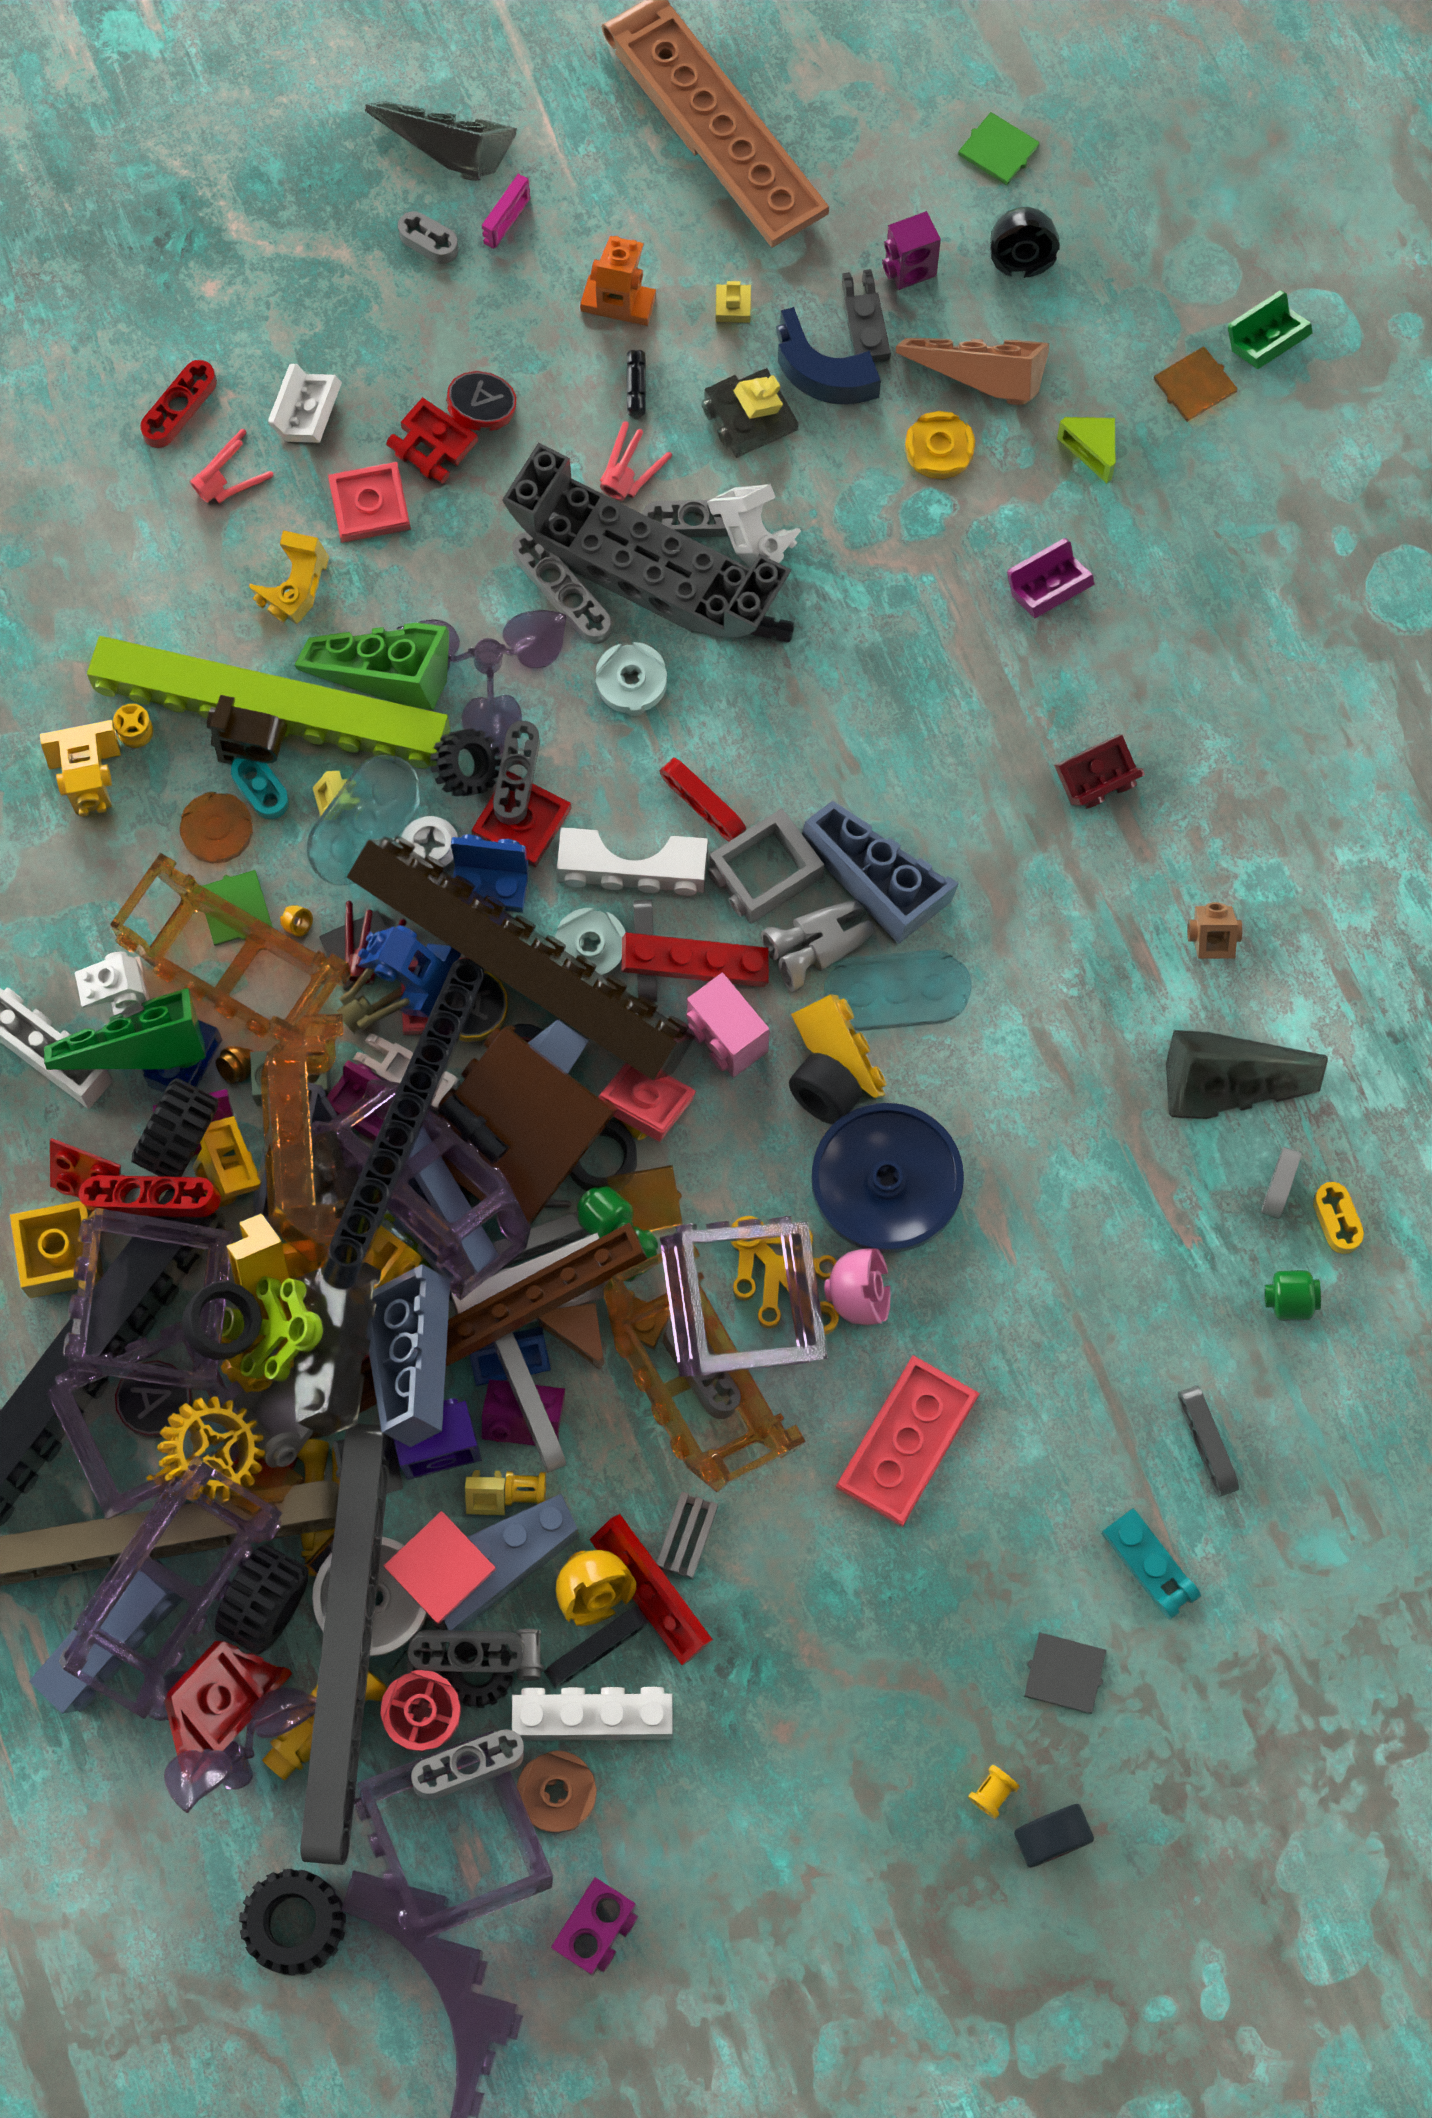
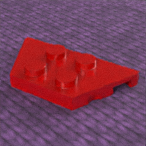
(216, 1696)

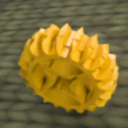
(204, 1436)

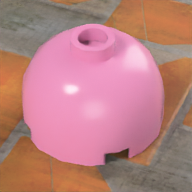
(858, 1287)

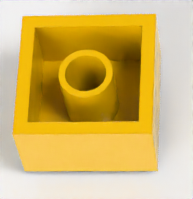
(48, 1248)

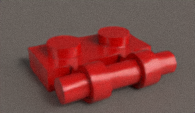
(437, 431)

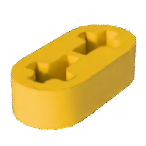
(1330, 1221)

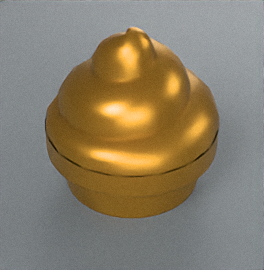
(234, 1063)

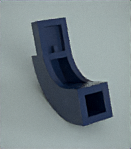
(824, 377)

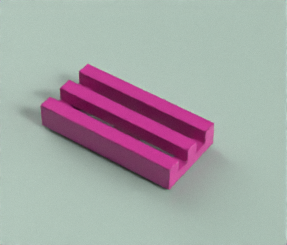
(506, 211)

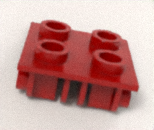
(73, 1166)

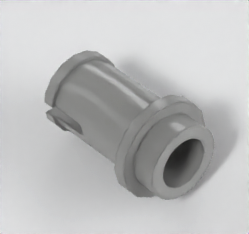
(531, 1664)

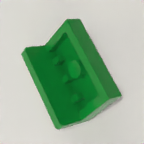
(1267, 330)

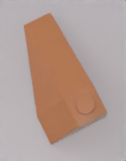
(1002, 370)

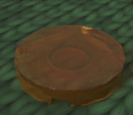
(216, 827)

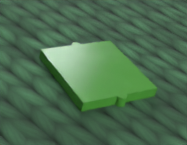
(998, 148)
(243, 892)

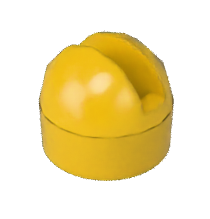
(304, 923)

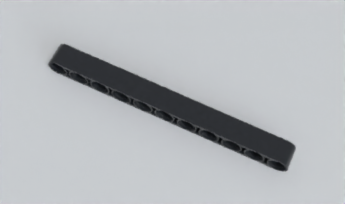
(402, 1125)

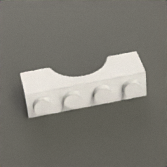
(676, 867)

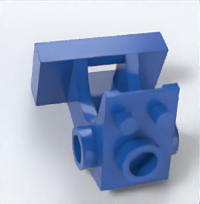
(391, 955)

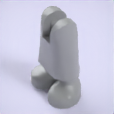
(821, 938)

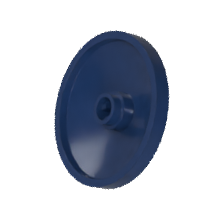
(887, 1177)

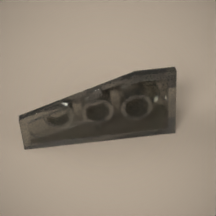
(460, 146)
(1228, 1072)

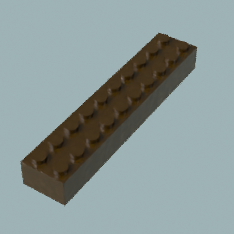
(522, 956)

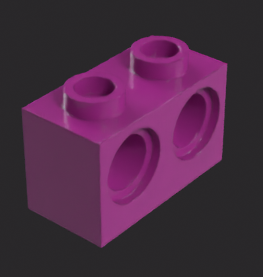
(911, 250)
(585, 1922)

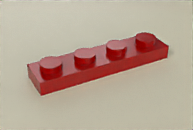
(694, 959)
(654, 1591)

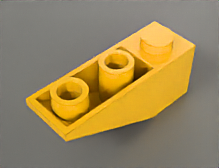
(828, 1031)

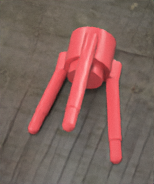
(618, 477)
(210, 481)

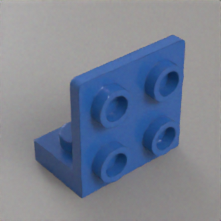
(494, 868)

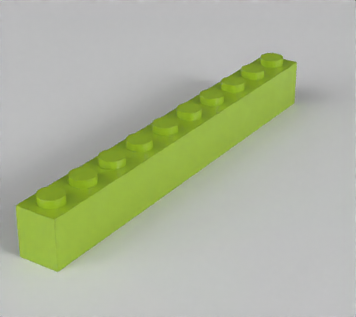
(306, 708)

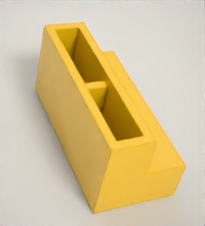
(257, 1256)

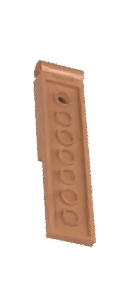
(714, 119)

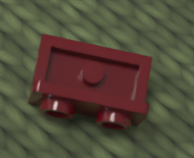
(1098, 772)

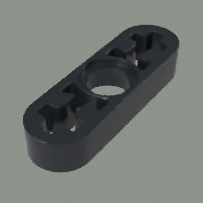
(596, 1647)

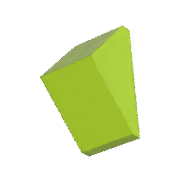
(1091, 442)

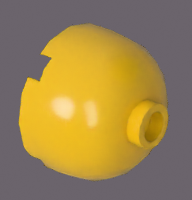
(592, 1585)

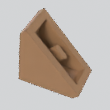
(577, 1329)

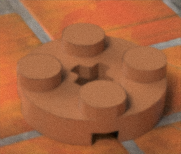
(577, 1780)

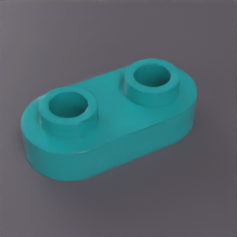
(261, 788)

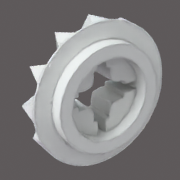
(420, 831)

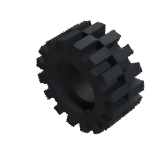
(448, 765)
(483, 1694)

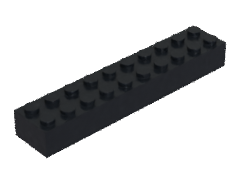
(121, 1312)

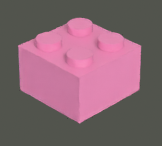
(727, 1026)

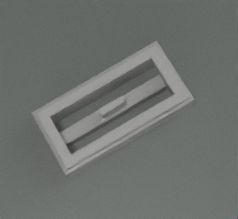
(697, 1503)

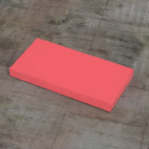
(907, 1441)

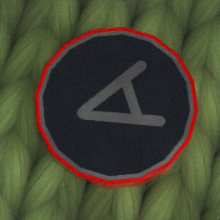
(481, 400)

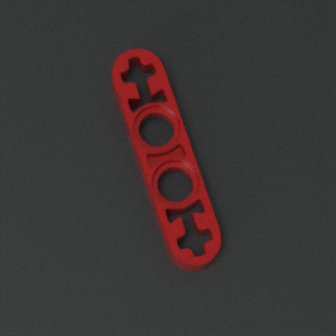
(150, 1190)

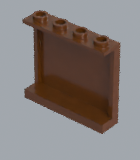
(534, 1111)

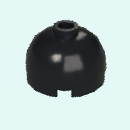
(1024, 242)

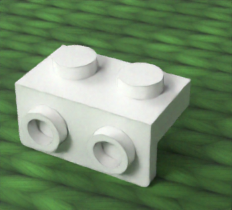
(304, 405)

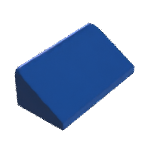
(533, 1349)

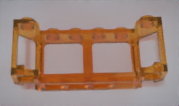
(258, 937)
(287, 1134)
(754, 1410)

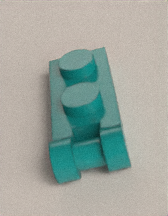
(1150, 1563)

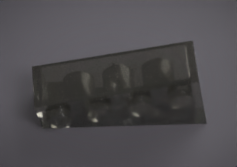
(329, 1375)

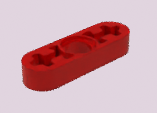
(179, 388)
(702, 799)

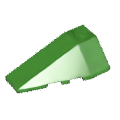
(393, 665)

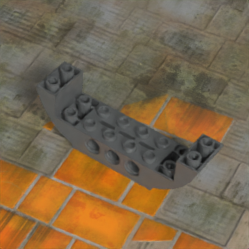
(639, 554)

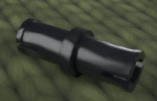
(473, 1129)

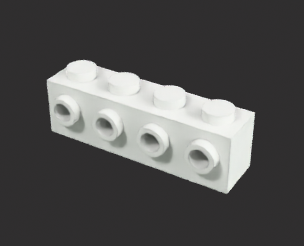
(28, 1034)
(593, 1716)

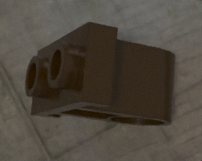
(244, 733)

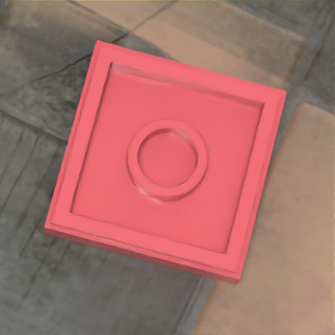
(369, 502)
(647, 1103)
(439, 1567)

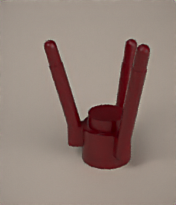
(353, 959)

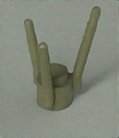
(360, 1013)

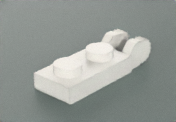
(396, 1063)

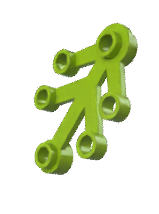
(301, 1331)

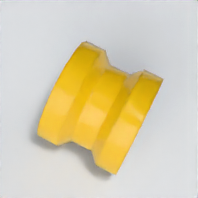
(131, 717)

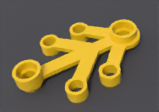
(774, 1273)

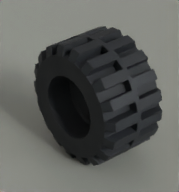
(175, 1129)
(261, 1599)
(258, 1915)

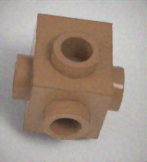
(1214, 931)

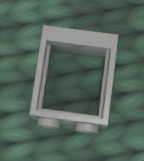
(795, 845)

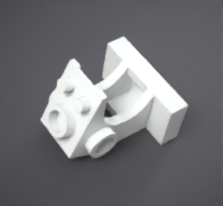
(743, 521)
(114, 980)

